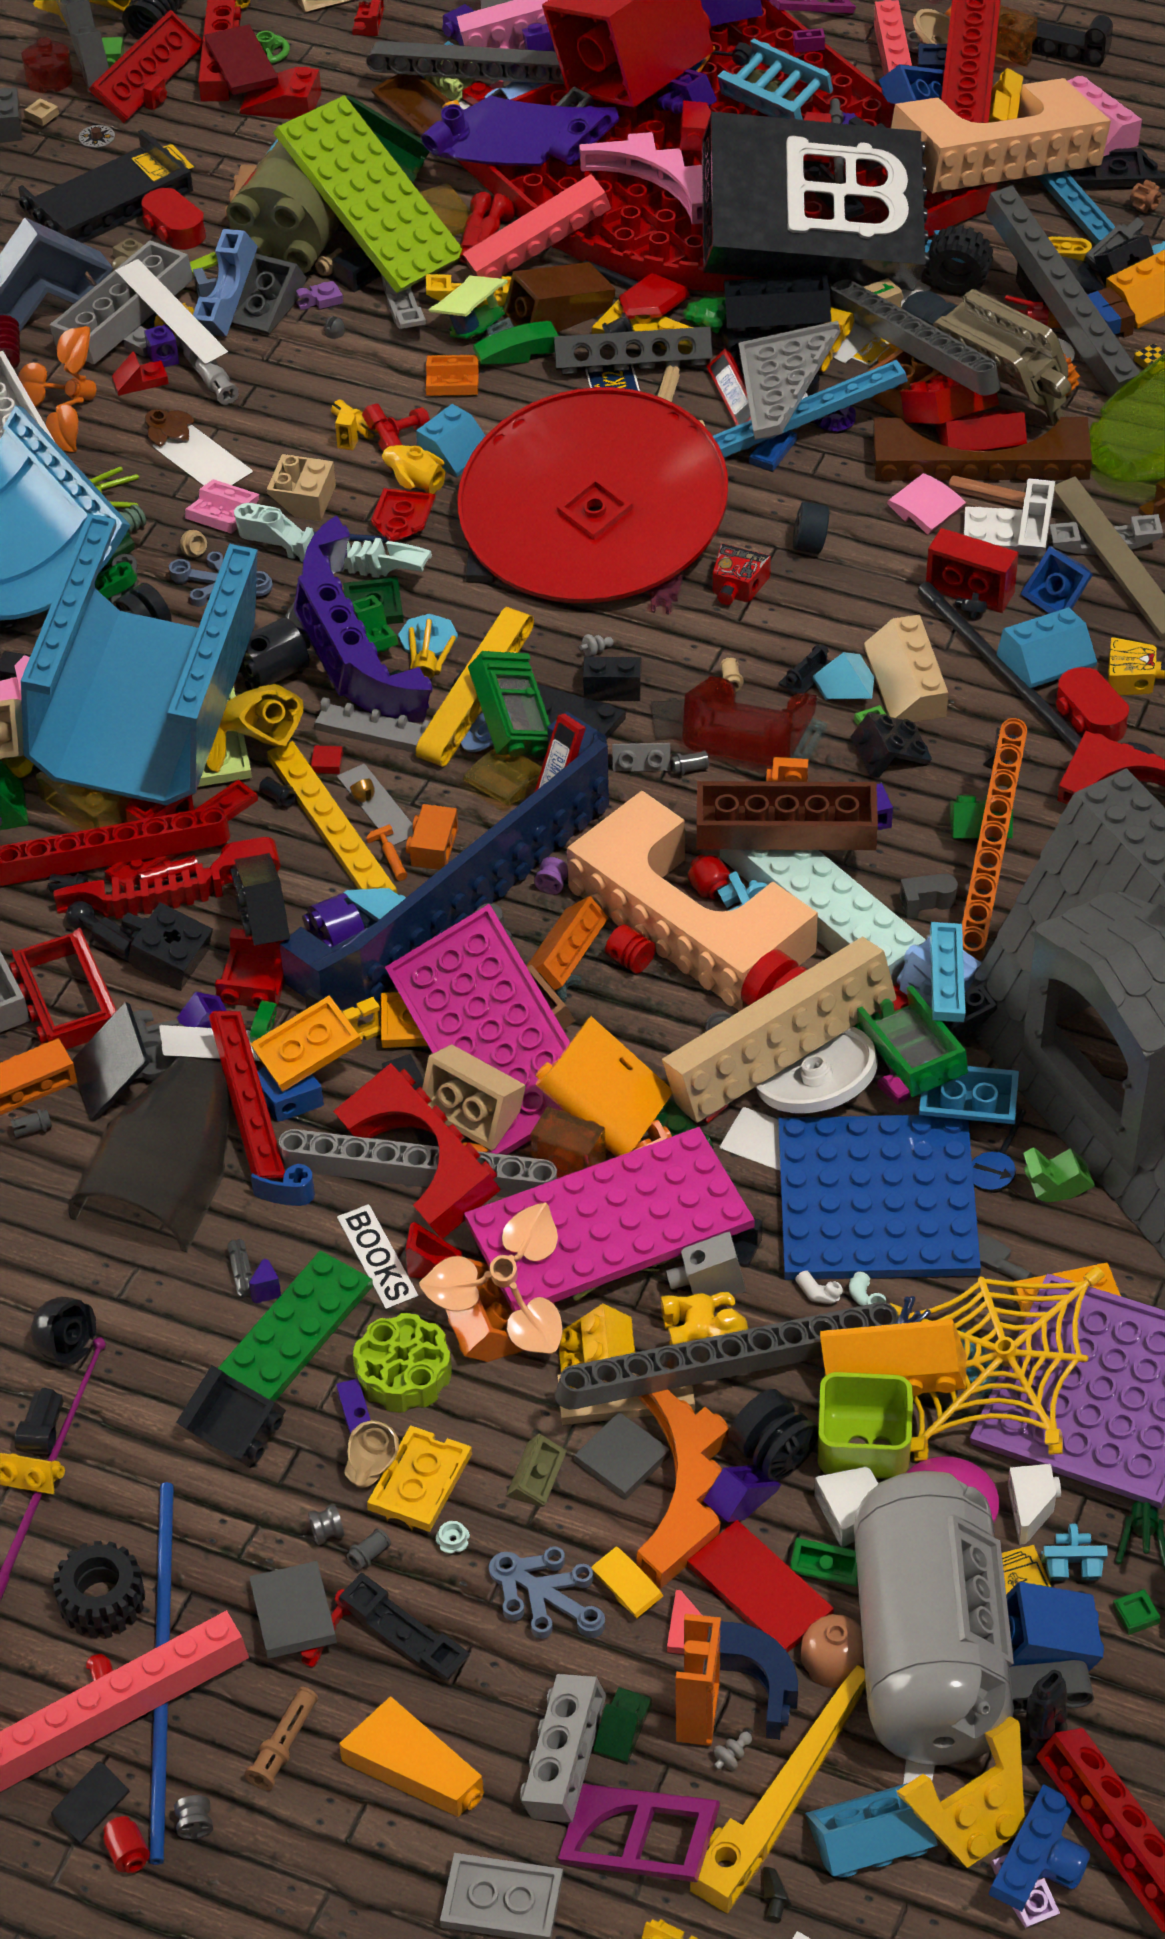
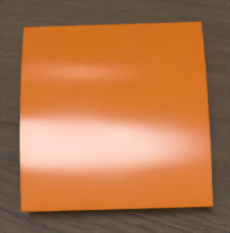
(452, 375)

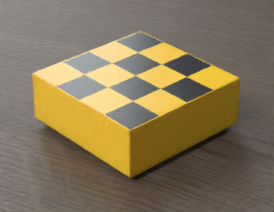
(1148, 355)

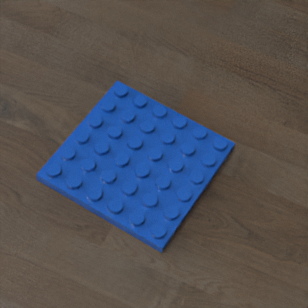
(877, 1197)

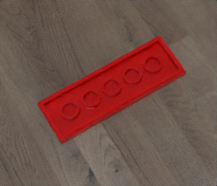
(158, 53)

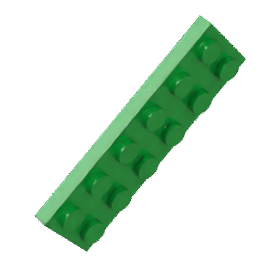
(296, 1326)

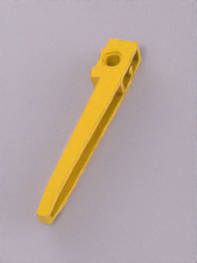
(751, 1843)

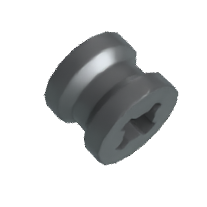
(326, 1524)
(193, 1817)

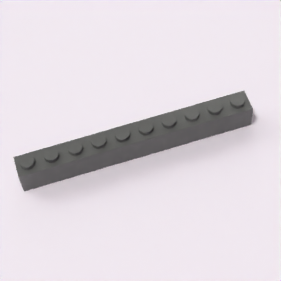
(1060, 290)

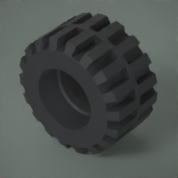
(963, 245)
(104, 1612)

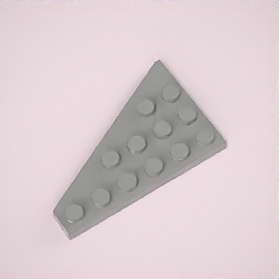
(780, 372)

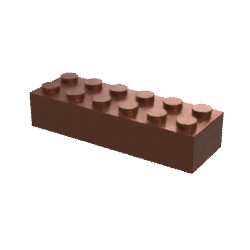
(786, 815)

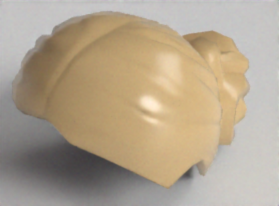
(370, 1452)

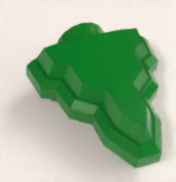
(707, 313)

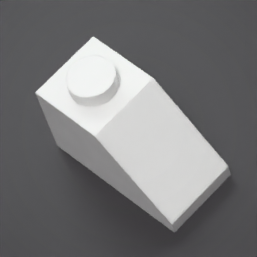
(1032, 1497)

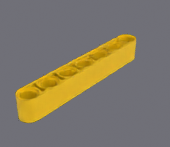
(462, 703)

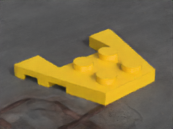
(984, 1810)

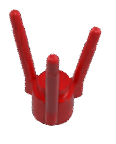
(1037, 311)

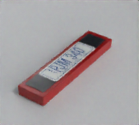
(731, 386)
(562, 747)

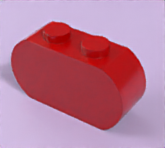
(173, 218)
(1092, 703)

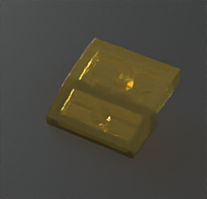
(503, 776)

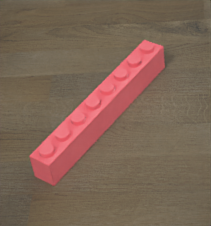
(119, 1698)

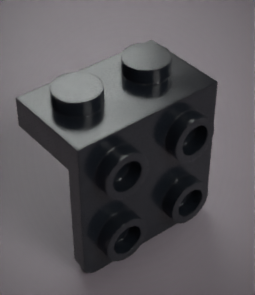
(885, 738)

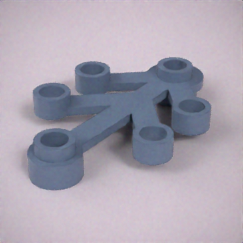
(181, 573)
(544, 1589)

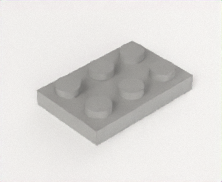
(501, 1897)

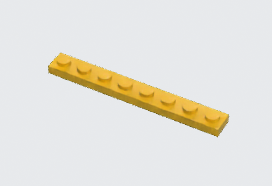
(329, 819)

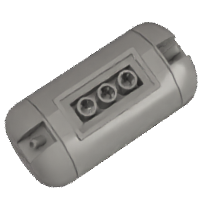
(932, 1617)

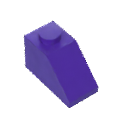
(739, 1492)

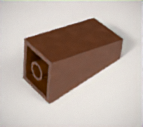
(558, 295)

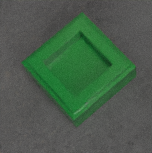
(1136, 1612)

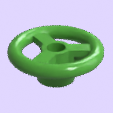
(269, 42)

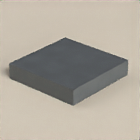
(622, 1455)

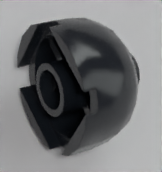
(63, 1329)

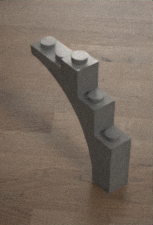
(85, 38)

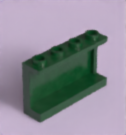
(401, 144)

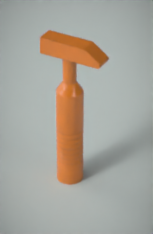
(389, 850)

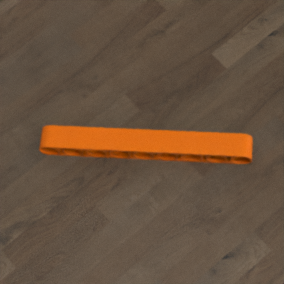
(995, 827)

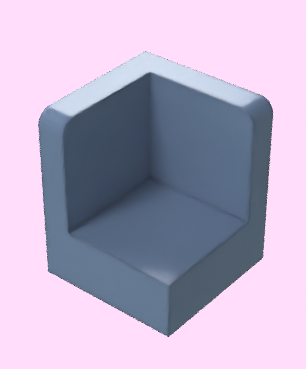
(203, 285)

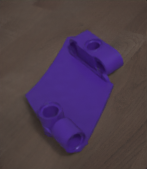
(516, 132)

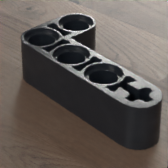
(1074, 45)

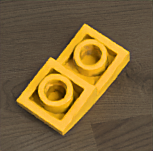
(627, 1582)

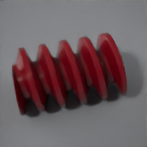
(10, 339)

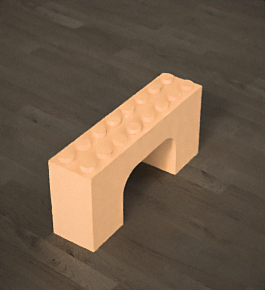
(1052, 134)
(623, 871)

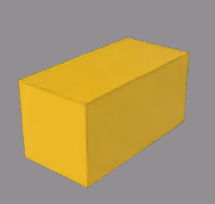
(346, 431)

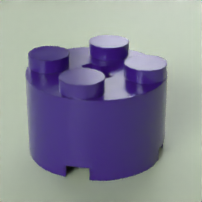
(333, 920)

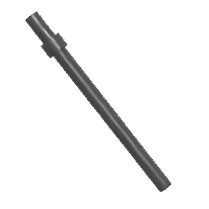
(837, 117)

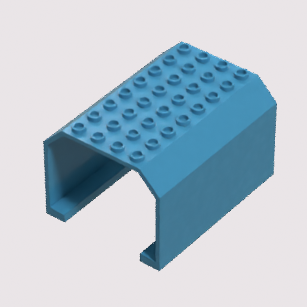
(127, 695)

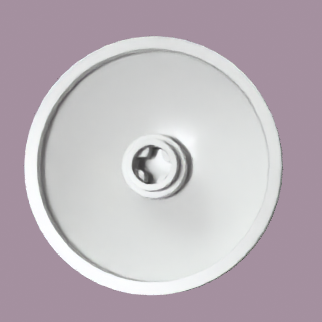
(824, 1076)

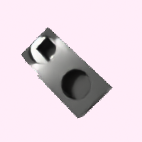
(927, 893)

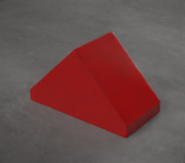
(425, 1251)

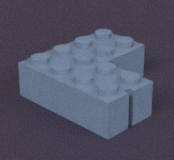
(44, 262)

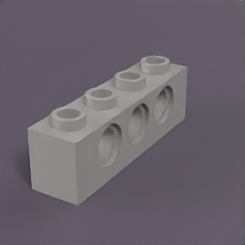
(559, 1797)

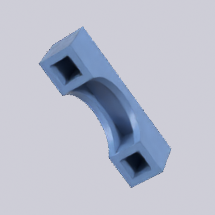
(235, 256)

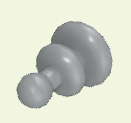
(594, 645)
(734, 1750)

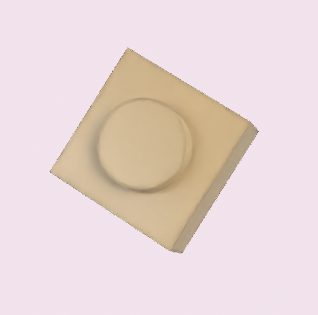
(41, 112)

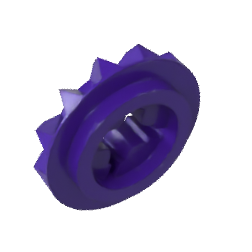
(838, 422)

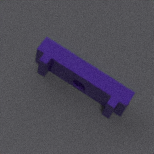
(352, 1403)

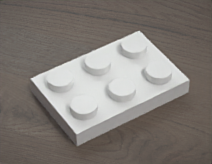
(997, 527)

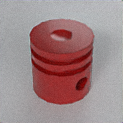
(630, 948)

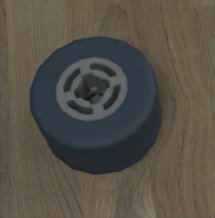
(811, 527)

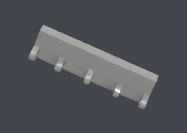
(369, 726)

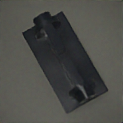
(800, 678)

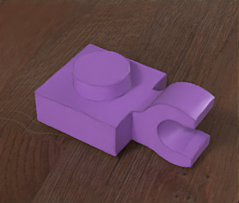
(322, 295)

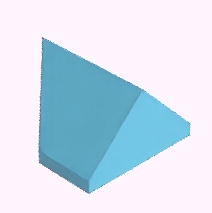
(845, 678)

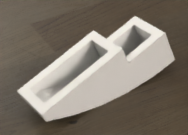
(1036, 514)

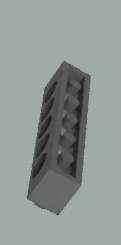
(698, 338)

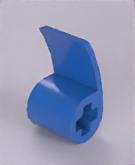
(294, 1191)

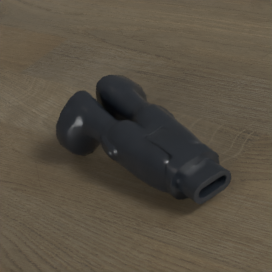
(1044, 1715)

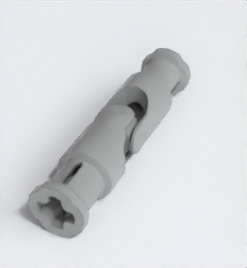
(212, 375)

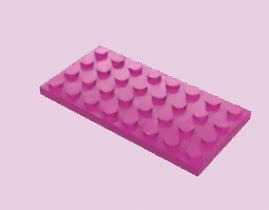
(480, 996)
(618, 1217)

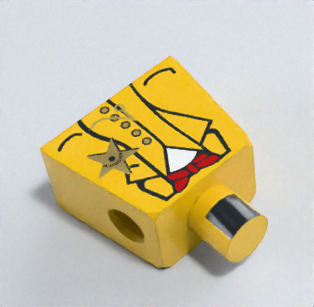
(1133, 667)

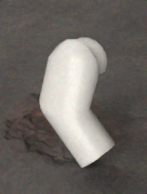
(819, 1293)

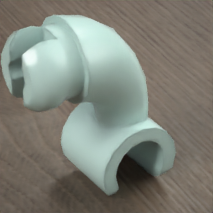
(858, 1290)

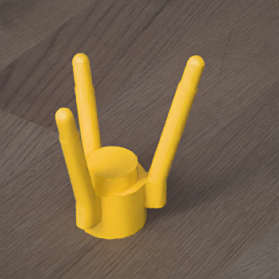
(426, 658)

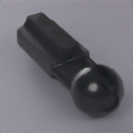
(104, 931)

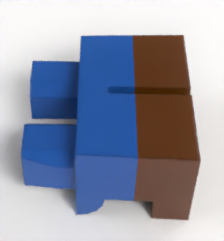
(1114, 311)

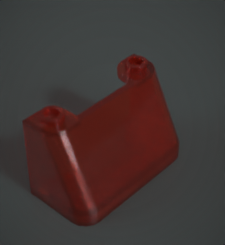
(743, 731)

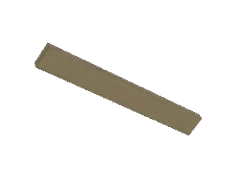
(1113, 552)

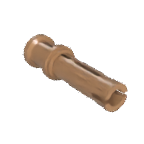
(276, 1749)

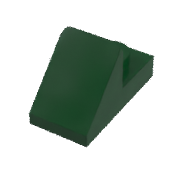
(622, 1725)

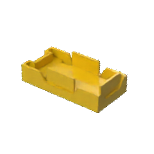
(1006, 96)

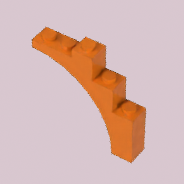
(687, 1523)

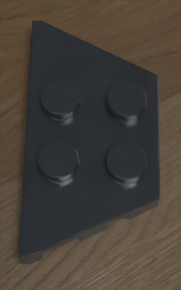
(1121, 169)

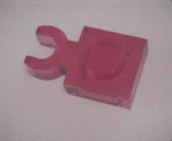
(666, 593)

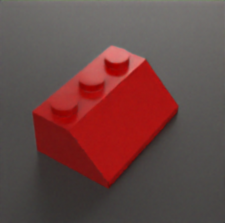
(984, 431)

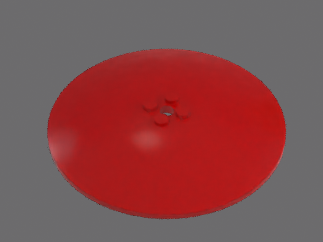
(606, 447)

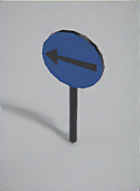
(994, 1169)

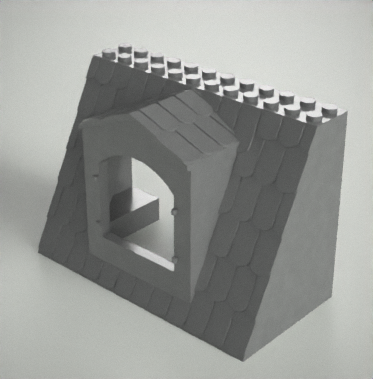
(1083, 938)

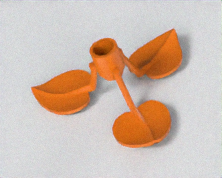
(71, 351)

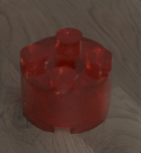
(47, 65)

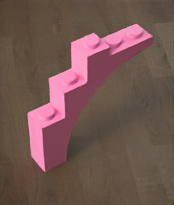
(641, 159)

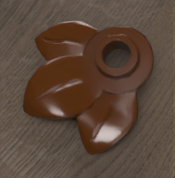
(168, 425)

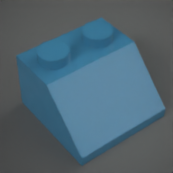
(451, 437)

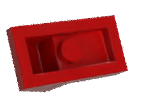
(134, 377)

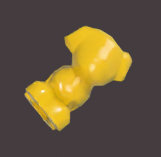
(699, 1318)

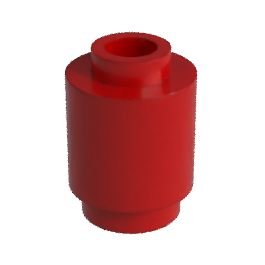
(125, 1844)

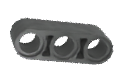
(1074, 1673)

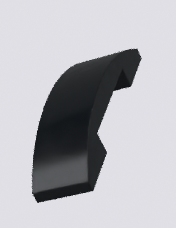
(400, 1630)

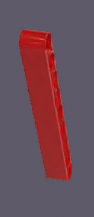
(113, 844)

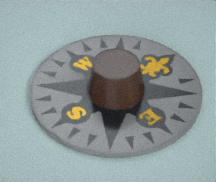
(96, 136)

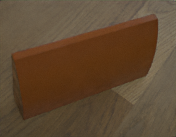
(412, 100)

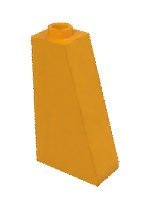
(413, 1759)

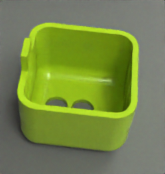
(866, 1409)

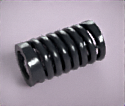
(144, 14)

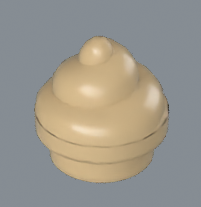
(193, 543)

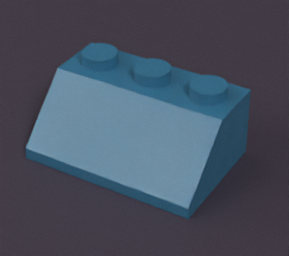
(1047, 647)
(977, 1096)
(868, 1832)

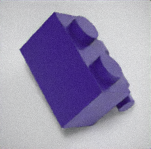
(687, 87)

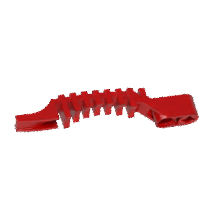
(174, 893)

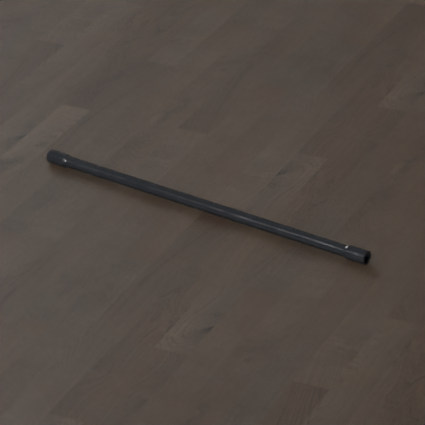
(983, 648)

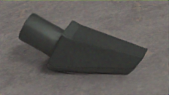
(774, 1895)

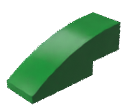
(516, 343)

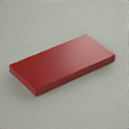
(759, 1585)

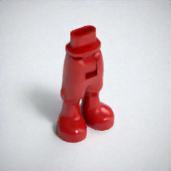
(485, 219)

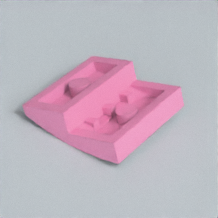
(926, 503)
(217, 505)

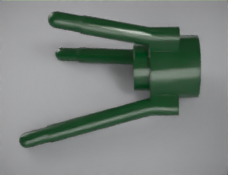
(1144, 1522)

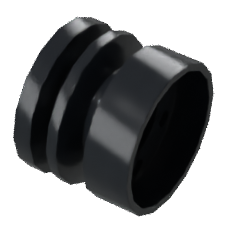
(773, 1434)

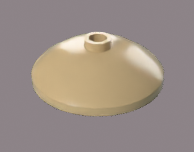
(931, 26)

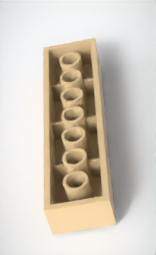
(778, 1029)

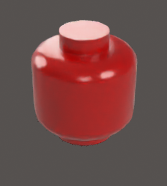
(708, 875)

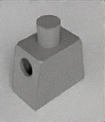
(709, 1267)

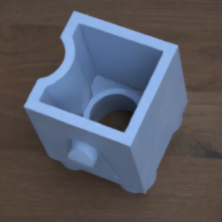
(918, 970)

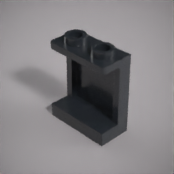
(231, 1417)

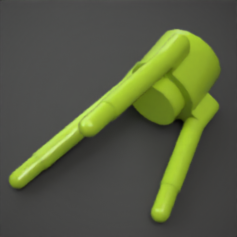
(96, 481)

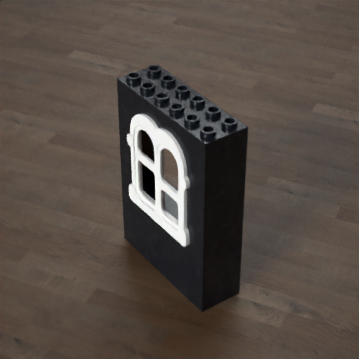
(757, 201)

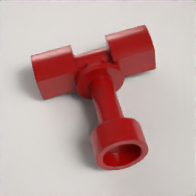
(388, 427)

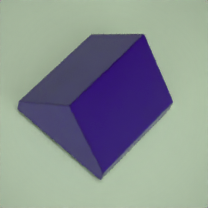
(264, 1283)

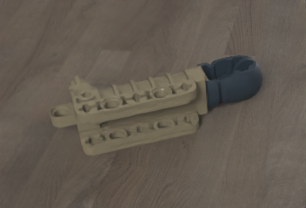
(1023, 348)

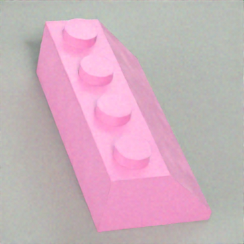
(1124, 124)

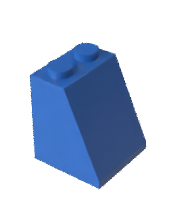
(1053, 1625)

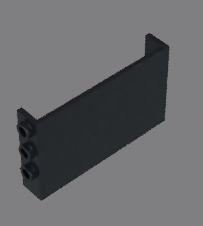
(106, 194)

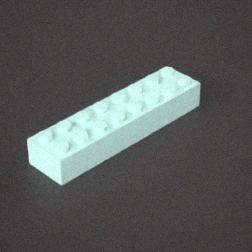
(842, 904)

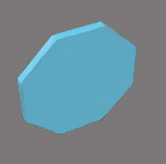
(440, 634)

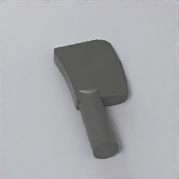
(995, 1256)

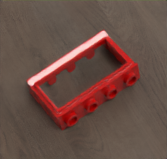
(76, 1031)

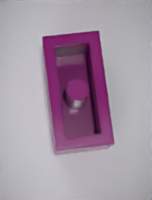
(809, 40)

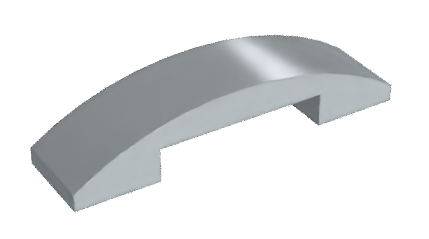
(403, 307)
(1140, 533)

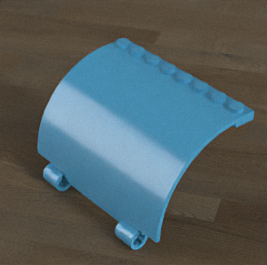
(41, 516)

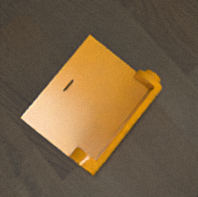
(605, 1085)

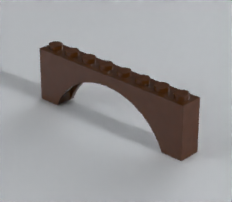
(1056, 455)

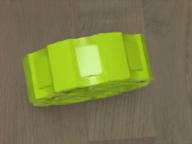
(396, 1367)

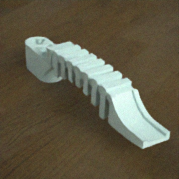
(272, 527)

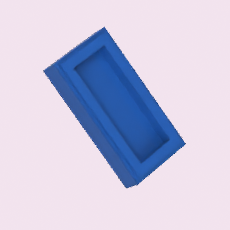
(772, 451)

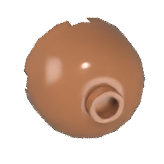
(832, 1649)

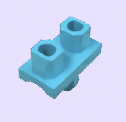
(737, 891)
(1059, 1556)

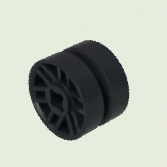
(144, 601)

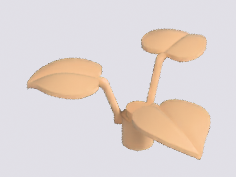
(454, 1281)

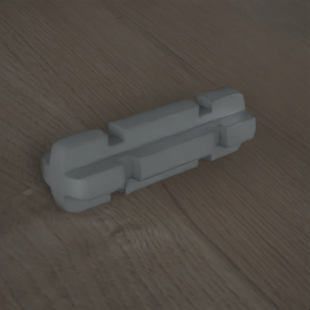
(240, 1267)

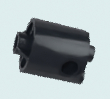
(274, 653)

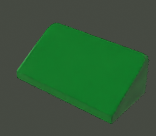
(824, 1562)

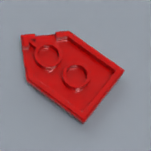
(652, 297)
(402, 513)

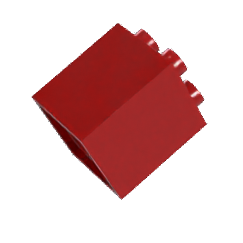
(626, 46)

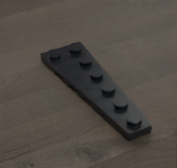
(598, 715)

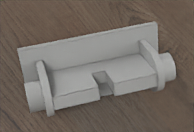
(641, 757)

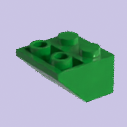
(967, 817)

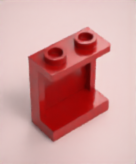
(251, 972)

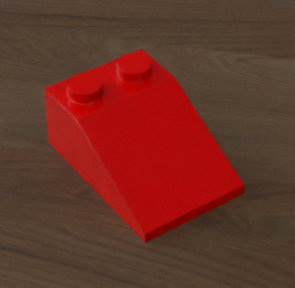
(292, 97)

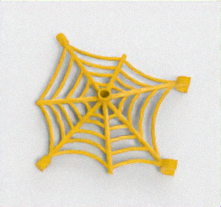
(1008, 1355)

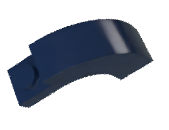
(762, 1657)

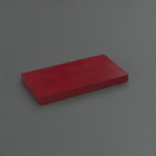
(241, 59)

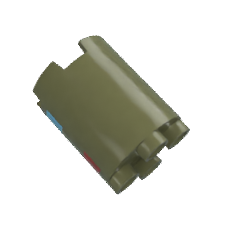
(283, 211)

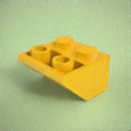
(596, 1336)

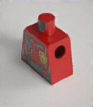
(739, 574)

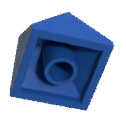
(1056, 582)

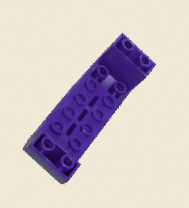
(342, 638)

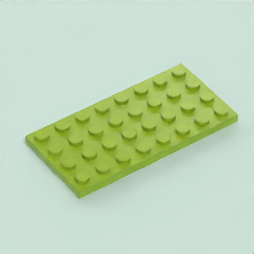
(369, 193)

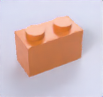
(433, 836)

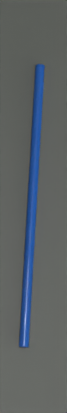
(160, 1716)

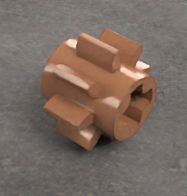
(1146, 196)

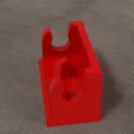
(368, 18)

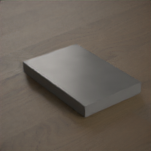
(292, 1609)

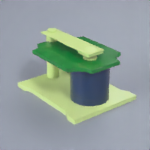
(462, 302)

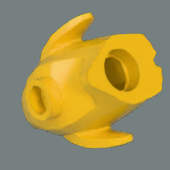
(415, 467)

